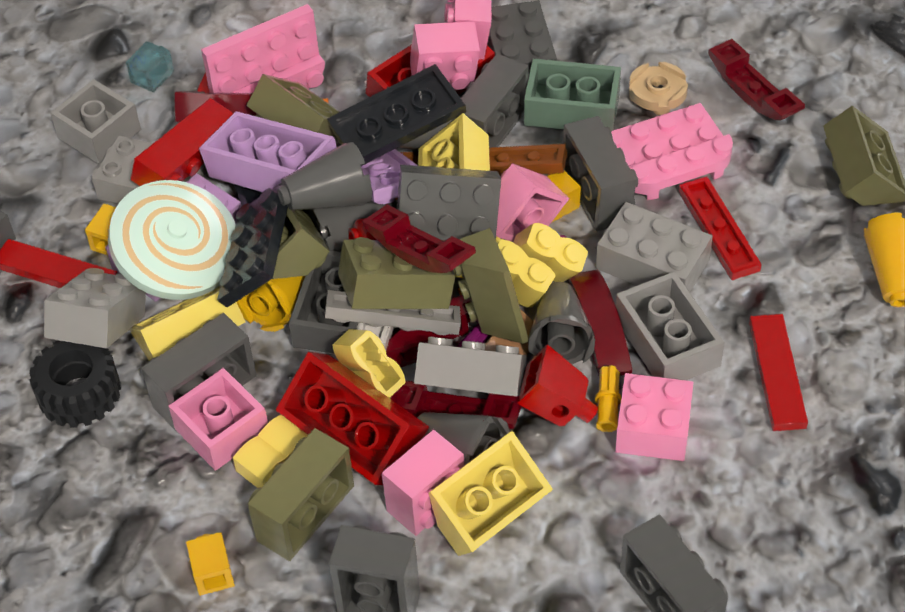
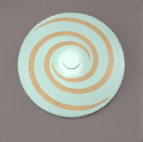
(171, 239)

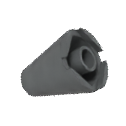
(328, 182)
(335, 222)
(562, 325)
(466, 431)

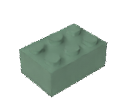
(570, 93)

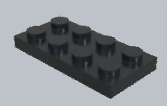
(398, 114)
(253, 247)

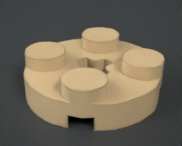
(658, 99)

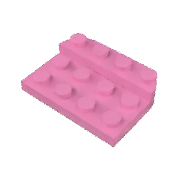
(278, 48)
(674, 149)

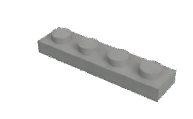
(434, 320)

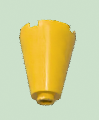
(887, 252)
(272, 303)

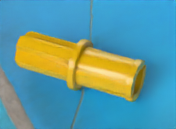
(608, 399)

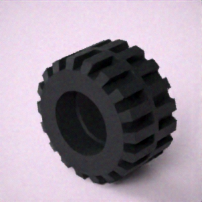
(80, 401)

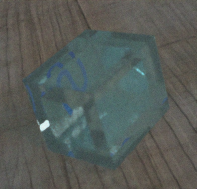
(150, 66)

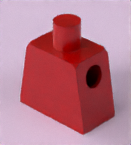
(555, 389)

